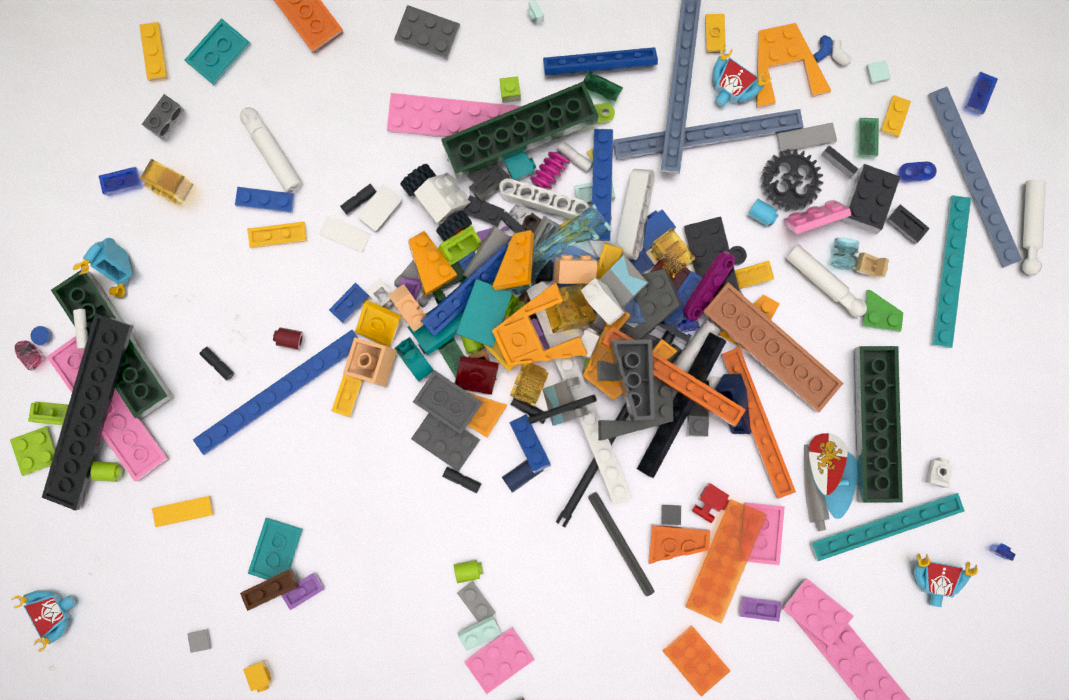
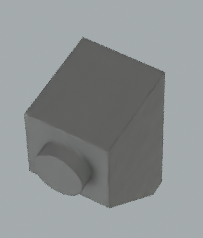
(697, 421)

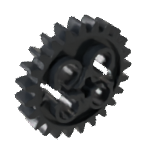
(792, 163)

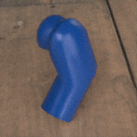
(826, 47)

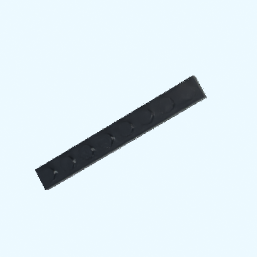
(681, 406)

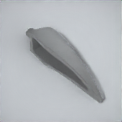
(815, 500)

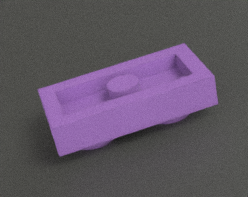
(307, 588)
(760, 609)

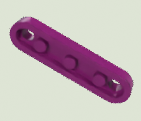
(709, 285)

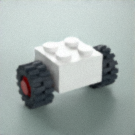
(440, 198)

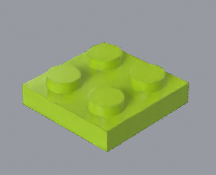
(34, 450)

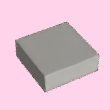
(199, 641)

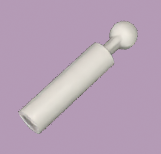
(270, 150)
(1033, 224)
(826, 281)
(691, 350)

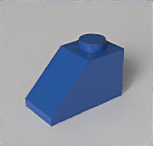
(656, 226)

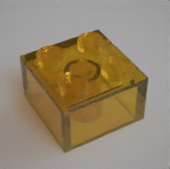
(166, 181)
(672, 253)
(572, 312)

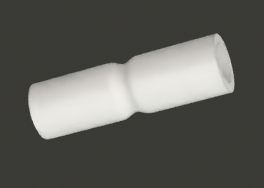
(573, 155)
(80, 325)

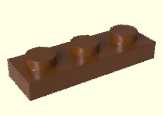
(269, 589)

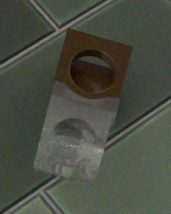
(525, 217)

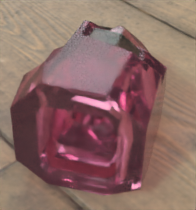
(29, 354)

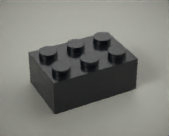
(871, 198)

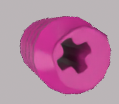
(549, 170)

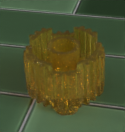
(529, 383)

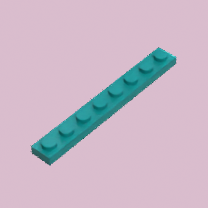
(951, 271)
(887, 526)

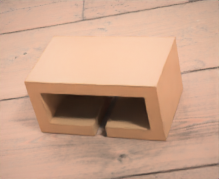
(574, 270)
(407, 307)

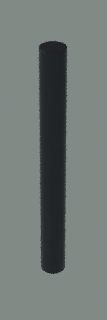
(562, 409)

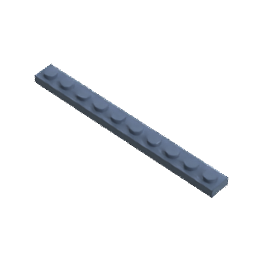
(680, 86)
(712, 133)
(974, 177)

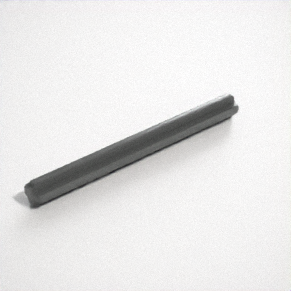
(621, 544)

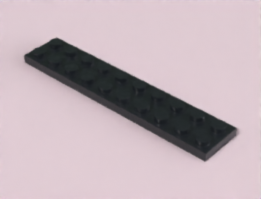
(87, 411)

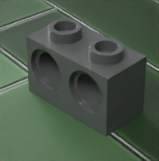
(163, 117)

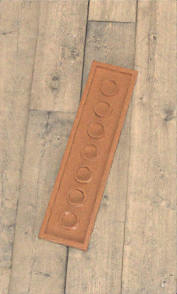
(772, 347)

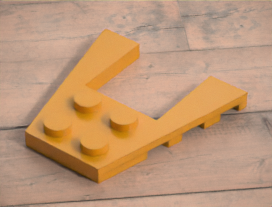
(785, 46)
(520, 340)
(601, 352)

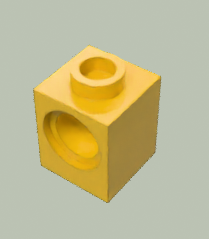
(258, 676)

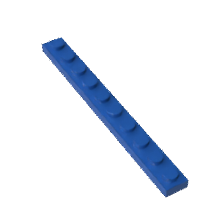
(275, 394)

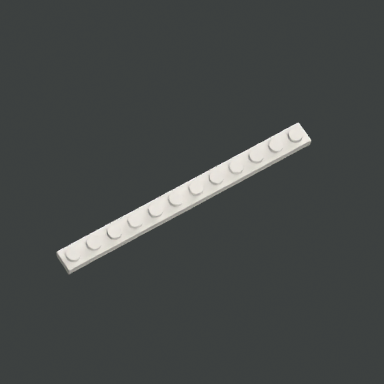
(601, 449)

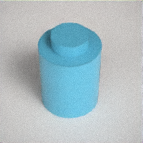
(763, 212)

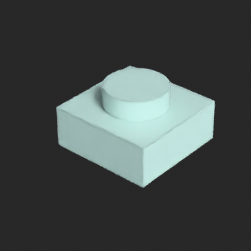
(535, 12)

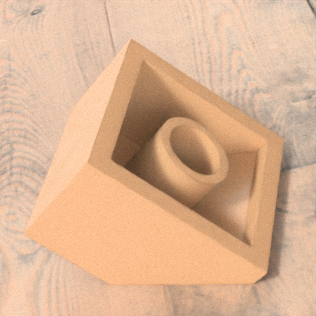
(370, 362)

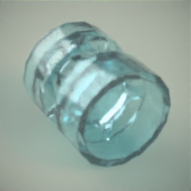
(844, 247)

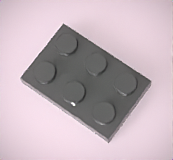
(427, 32)
(447, 402)
(445, 442)

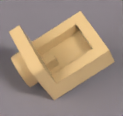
(872, 265)

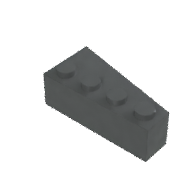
(635, 372)

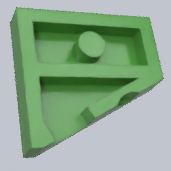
(881, 314)

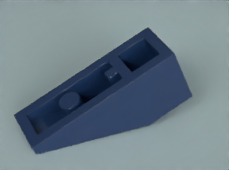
(734, 388)

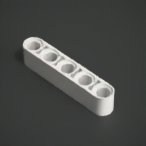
(537, 194)
(635, 212)

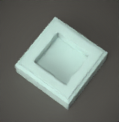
(878, 71)

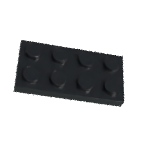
(705, 242)

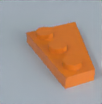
(674, 541)

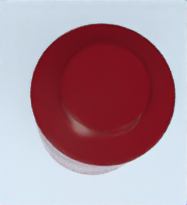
(288, 338)

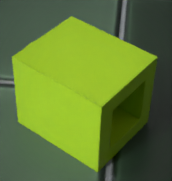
(510, 89)

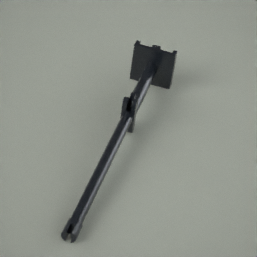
(670, 333)

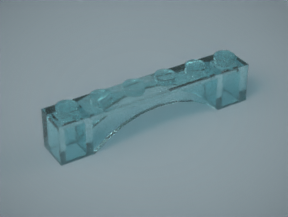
(585, 227)

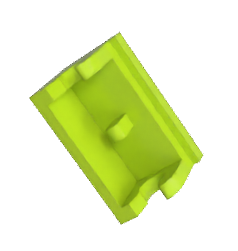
(460, 245)
(47, 413)

